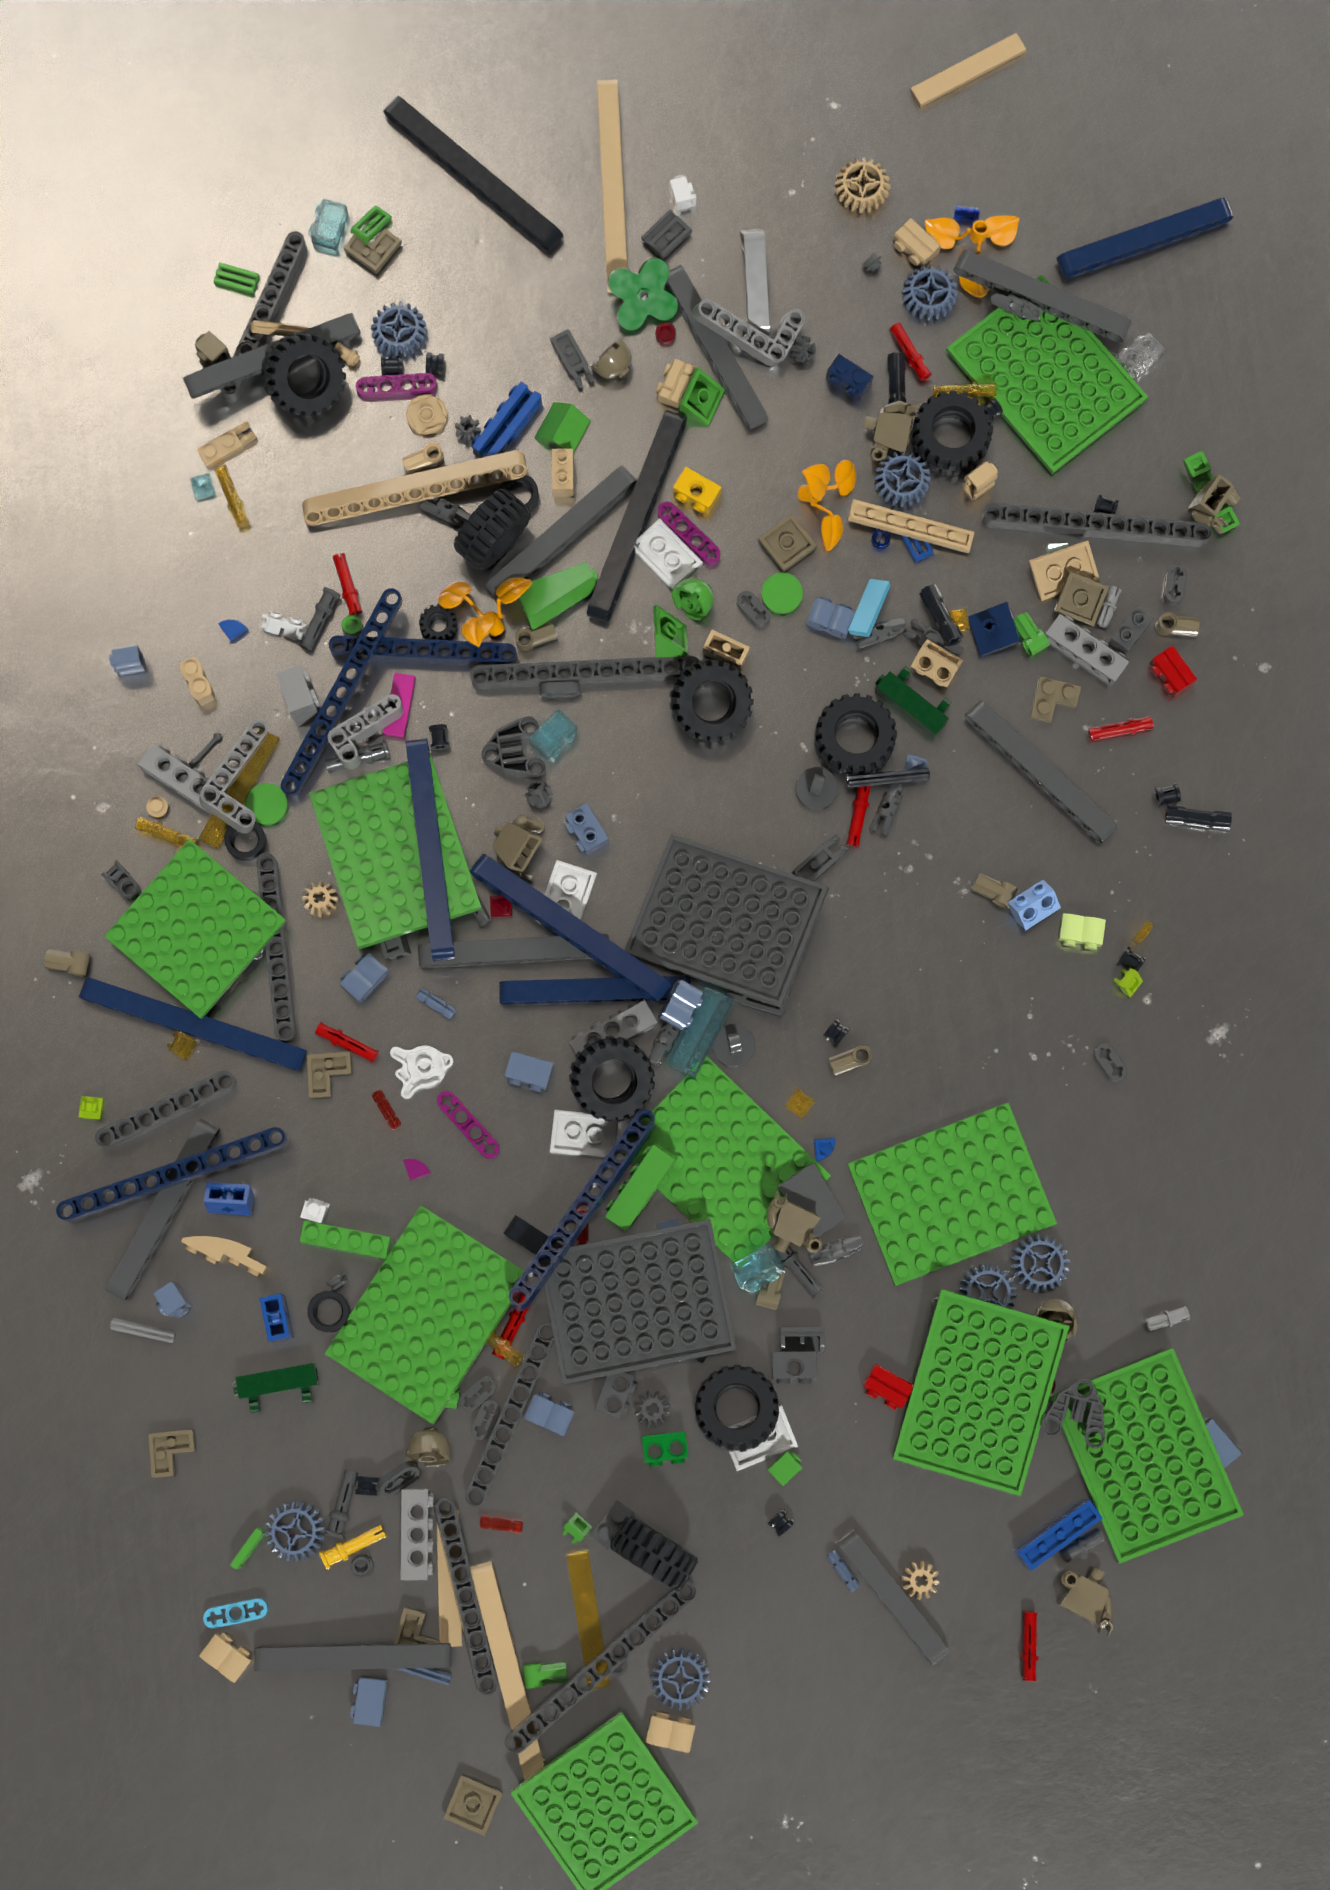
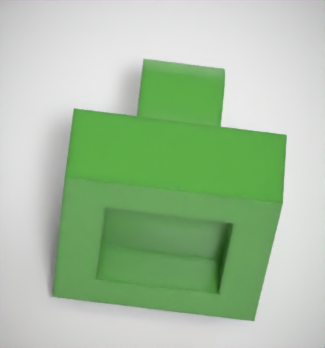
(577, 1528)

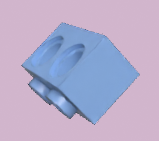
(1034, 905)

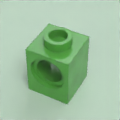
(785, 1467)

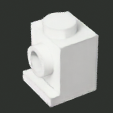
(682, 193)
(315, 1211)

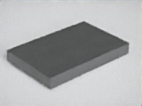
(812, 1193)

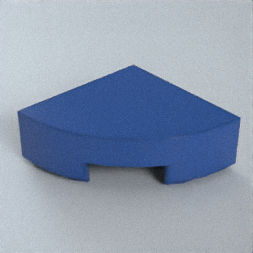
(232, 628)
(823, 1148)

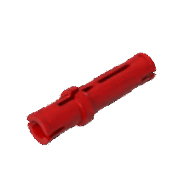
(914, 358)
(349, 593)
(1127, 727)
(860, 805)
(337, 1037)
(513, 1324)
(1029, 1674)

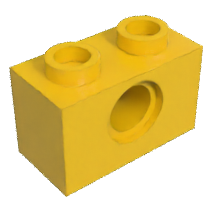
(691, 480)

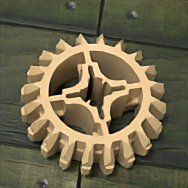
(846, 186)

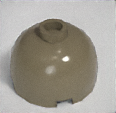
(613, 361)
(1061, 1312)
(429, 1447)

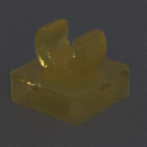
(960, 618)
(182, 1045)
(799, 1103)

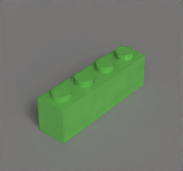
(640, 1187)
(345, 1240)

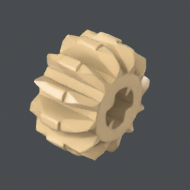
(320, 906)
(920, 1572)

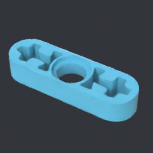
(218, 1610)

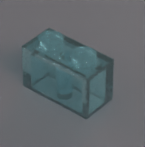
(328, 224)
(553, 735)
(758, 1269)

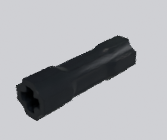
(896, 370)
(947, 627)
(1182, 816)

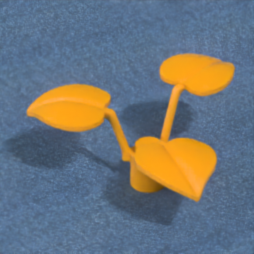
(1000, 229)
(817, 478)
(490, 623)

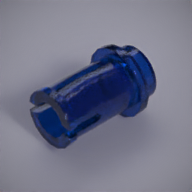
(966, 213)

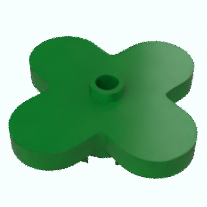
(630, 285)

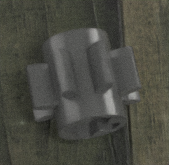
(803, 349)
(464, 423)
(538, 794)

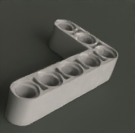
(756, 278)
(750, 333)
(231, 774)

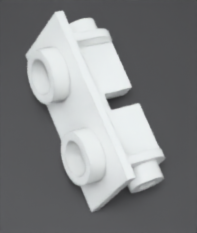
(292, 626)

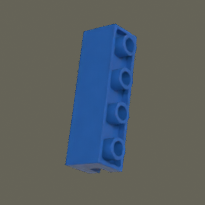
(507, 422)
(1058, 1535)

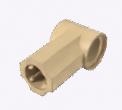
(420, 459)

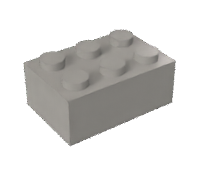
(299, 694)

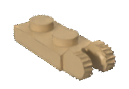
(225, 445)

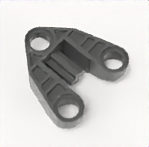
(515, 766)
(1096, 1415)

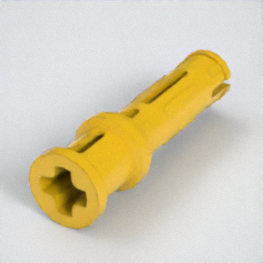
(342, 1550)

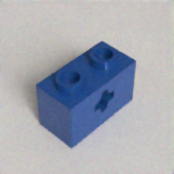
(229, 1198)
(276, 1317)

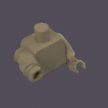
(891, 428)
(1210, 501)
(518, 843)
(792, 1224)
(1088, 1598)

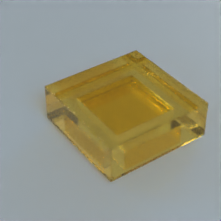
(1142, 933)

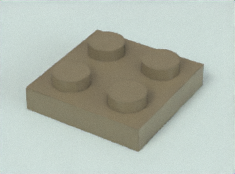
(787, 542)
(1081, 598)
(473, 1805)

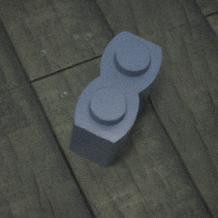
(830, 617)
(127, 660)
(363, 977)
(681, 1004)
(549, 1414)

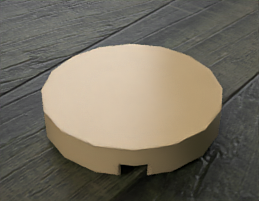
(426, 415)

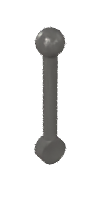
(217, 736)

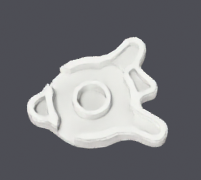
(420, 1068)

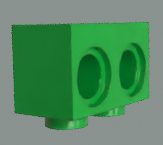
(664, 1442)

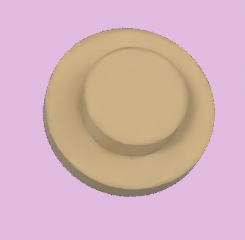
(157, 806)

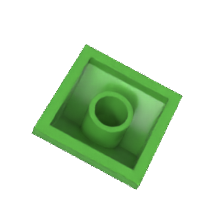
(701, 398)
(563, 426)
(669, 634)

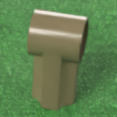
(1178, 625)
(538, 636)
(999, 892)
(74, 962)
(848, 1061)
(770, 1293)

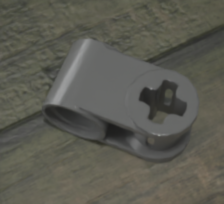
(119, 878)

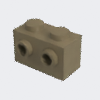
(210, 349)

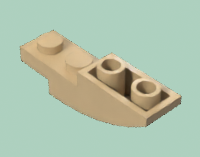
(218, 1248)

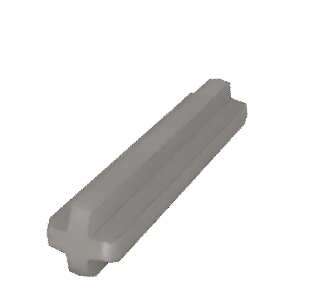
(142, 1330)

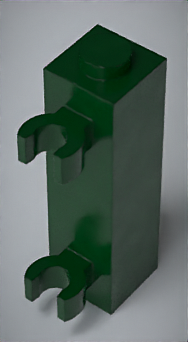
(912, 704)
(277, 1381)

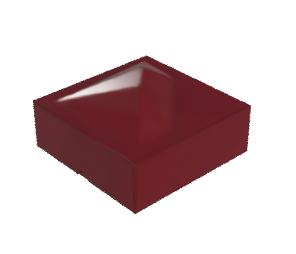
(500, 907)

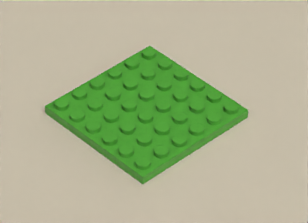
(195, 928)
(604, 1806)

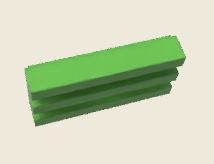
(362, 234)
(222, 266)
(248, 1548)

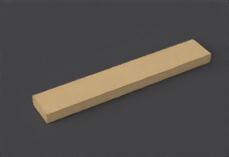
(968, 70)
(911, 526)
(449, 1622)

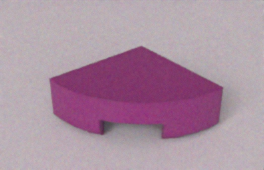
(416, 1169)

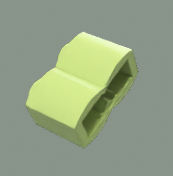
(1081, 930)

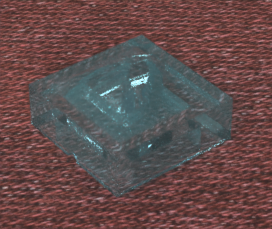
(202, 486)

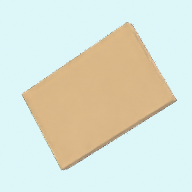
(1052, 568)

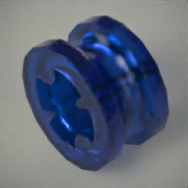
(878, 545)

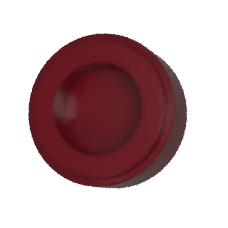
(665, 333)

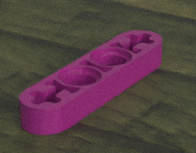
(396, 389)
(692, 530)
(466, 1126)

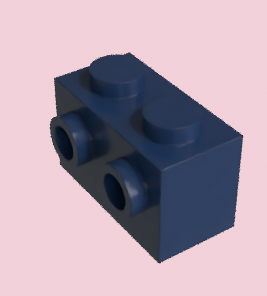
(849, 377)

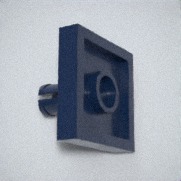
(994, 629)

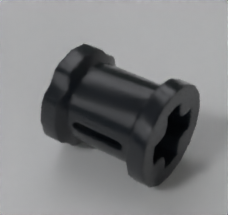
(391, 365)
(1105, 505)
(439, 737)
(1167, 794)
(1132, 959)

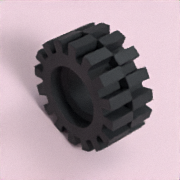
(430, 614)

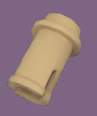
(351, 357)

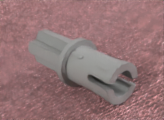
(1108, 606)
(1168, 1318)

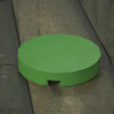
(782, 593)
(267, 803)

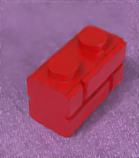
(1172, 671)
(888, 1387)

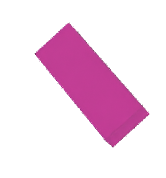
(403, 688)

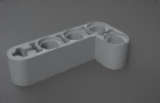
(368, 728)

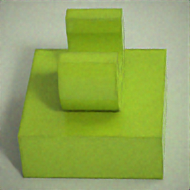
(1130, 982)
(91, 1108)

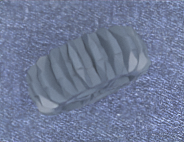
(945, 291)
(382, 325)
(894, 476)
(1026, 1276)
(1000, 1278)
(292, 1541)
(695, 1679)

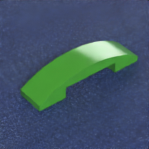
(1199, 475)

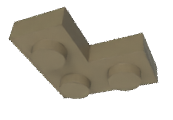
(373, 254)
(1050, 693)
(323, 1066)
(162, 1448)
(411, 1627)

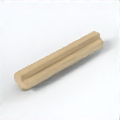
(278, 329)

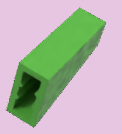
(557, 593)

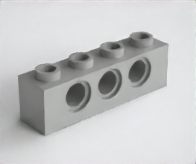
(1090, 661)
(151, 764)
(637, 1009)
(409, 1499)

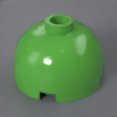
(694, 597)

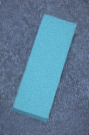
(869, 607)

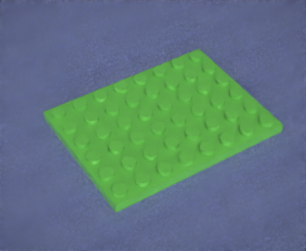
(1051, 381)
(376, 854)
(726, 1159)
(951, 1194)
(426, 1315)
(981, 1392)
(1158, 1462)

